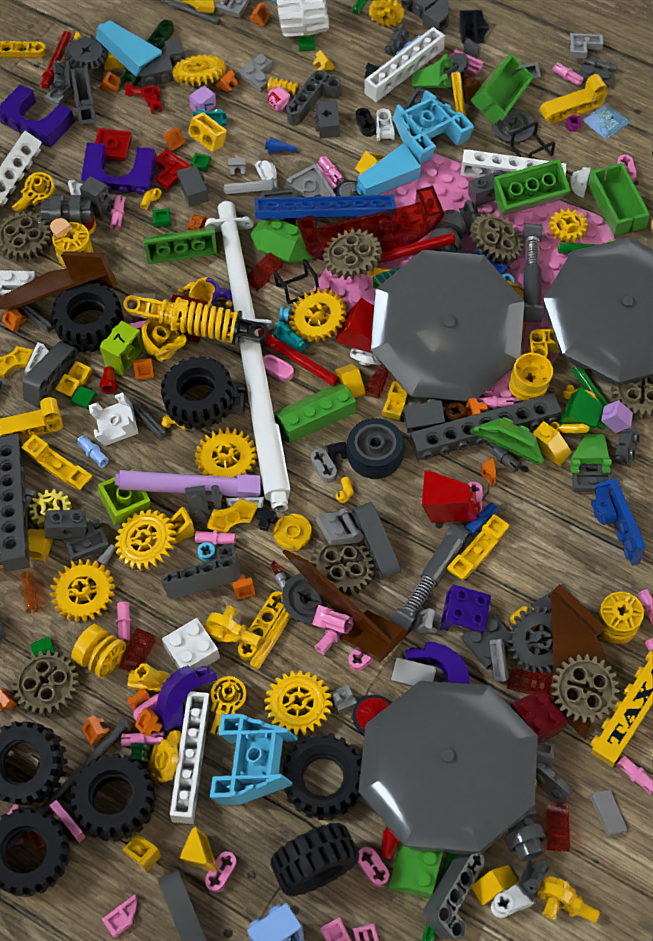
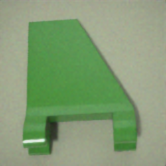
(432, 75)
(591, 451)

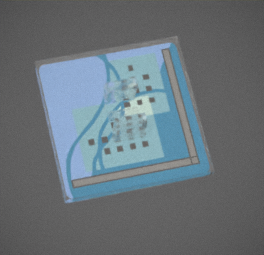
(606, 120)

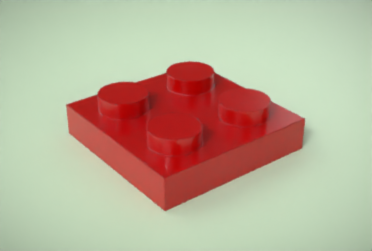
(116, 143)

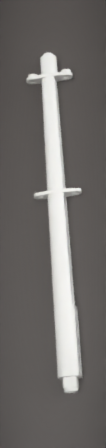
(266, 431)

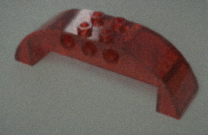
(391, 227)

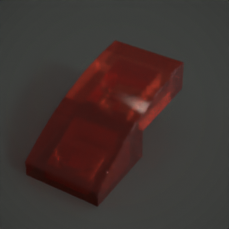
(263, 270)
(557, 828)

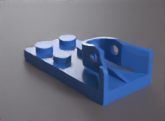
(615, 510)

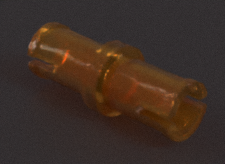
(29, 592)

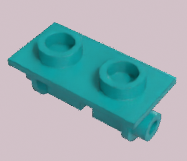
(217, 115)
(289, 337)

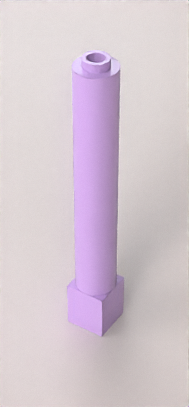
(237, 487)

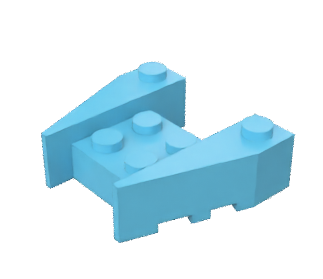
(428, 120)
(255, 760)

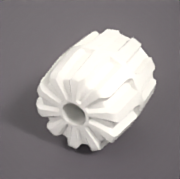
(302, 17)

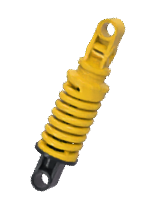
(197, 320)

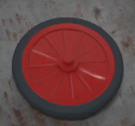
(367, 709)

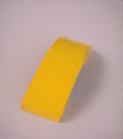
(55, 463)
(479, 548)

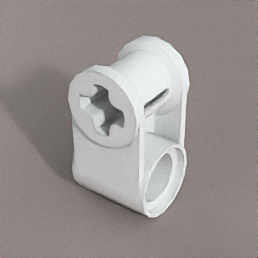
(384, 125)
(514, 901)

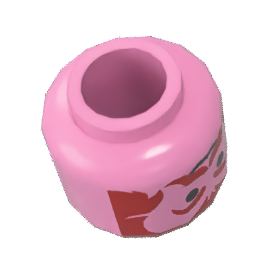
(279, 99)

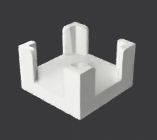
(115, 421)

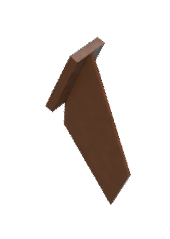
(80, 268)
(370, 632)
(573, 634)

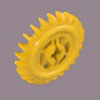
(199, 69)
(312, 308)
(223, 447)
(153, 544)
(73, 578)
(315, 692)

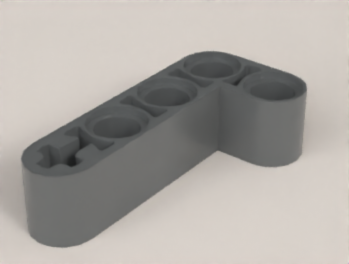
(318, 84)
(47, 371)
(367, 520)
(204, 575)
(449, 894)
(180, 907)

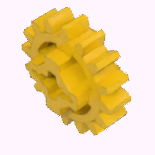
(386, 12)
(568, 225)

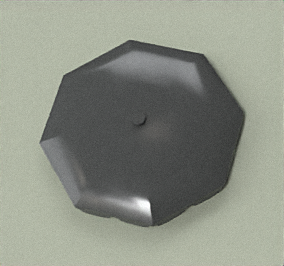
(605, 310)
(447, 326)
(449, 767)

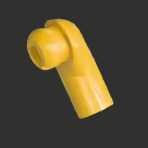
(150, 196)
(166, 423)
(346, 492)

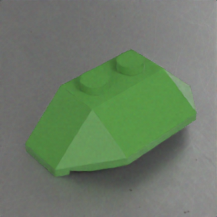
(281, 240)
(510, 437)

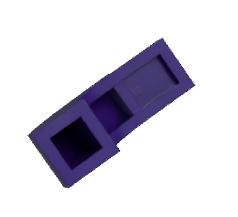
(443, 658)
(174, 691)

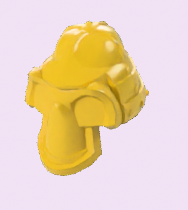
(160, 341)

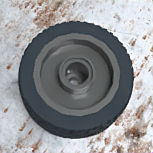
(375, 448)

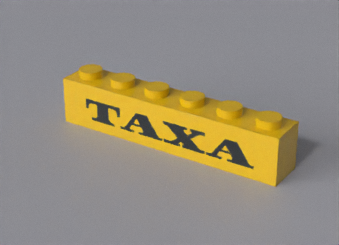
(627, 716)

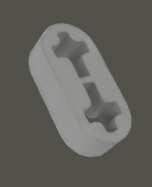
(320, 468)

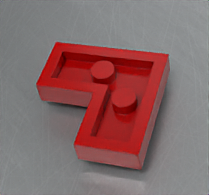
(170, 164)

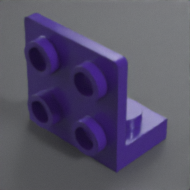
(465, 609)

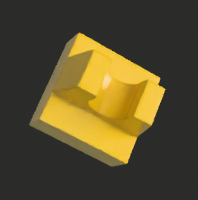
(324, 61)

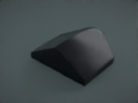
(473, 26)

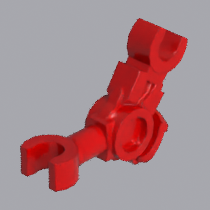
(148, 93)

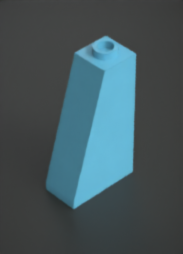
(127, 47)
(389, 173)

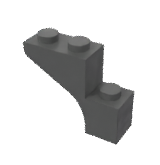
(161, 69)
(83, 95)

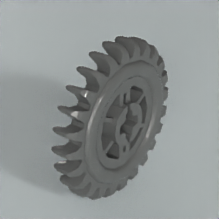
(519, 644)

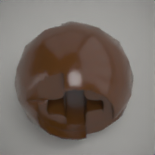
(453, 408)

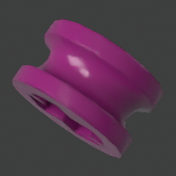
(573, 119)

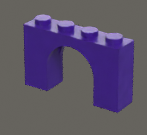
(47, 129)
(137, 180)

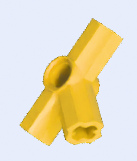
(147, 678)

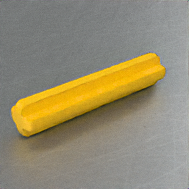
(458, 92)

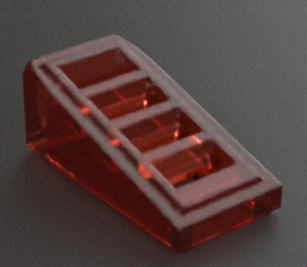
(376, 383)
(138, 634)
(539, 677)

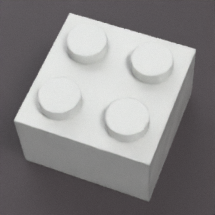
(191, 646)

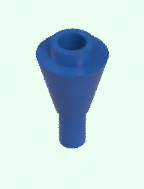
(274, 145)

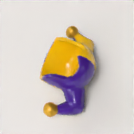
(207, 290)

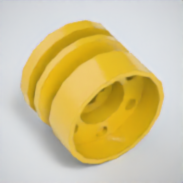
(74, 240)
(530, 376)
(620, 628)
(98, 651)

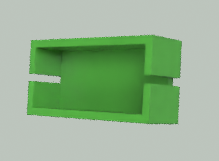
(502, 89)
(618, 199)

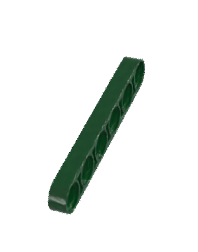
(158, 32)

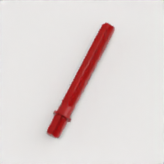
(48, 75)
(417, 247)
(300, 359)

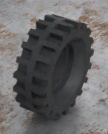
(322, 748)
(50, 763)

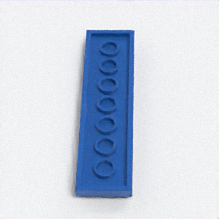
(322, 206)

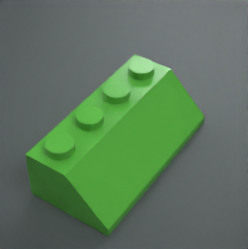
(530, 187)
(180, 245)
(315, 412)
(415, 871)

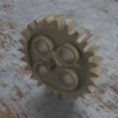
(485, 234)
(24, 236)
(352, 254)
(625, 391)
(344, 566)
(590, 670)
(60, 691)

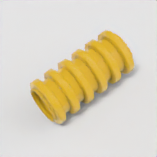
(291, 87)

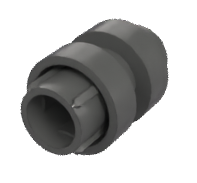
(71, 210)
(451, 223)
(526, 838)

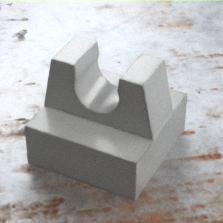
(237, 163)
(425, 620)
(343, 699)

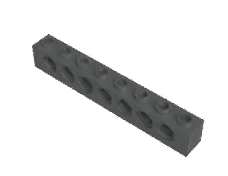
(457, 429)
(13, 506)

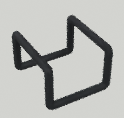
(551, 153)
(283, 283)

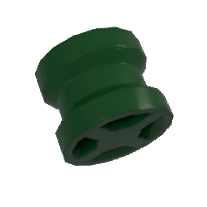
(140, 752)

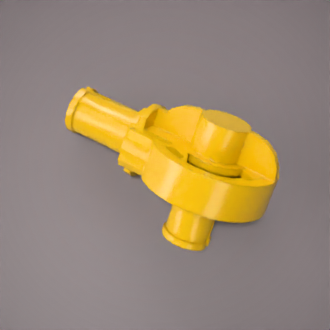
(35, 191)
(225, 629)
(227, 699)
(562, 895)

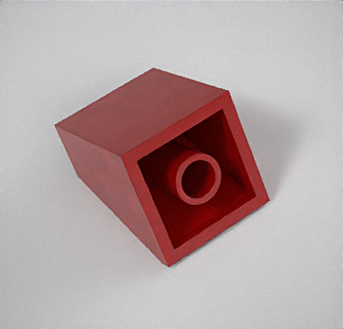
(357, 327)
(448, 499)

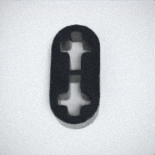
(362, 123)

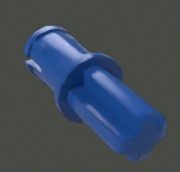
(482, 518)

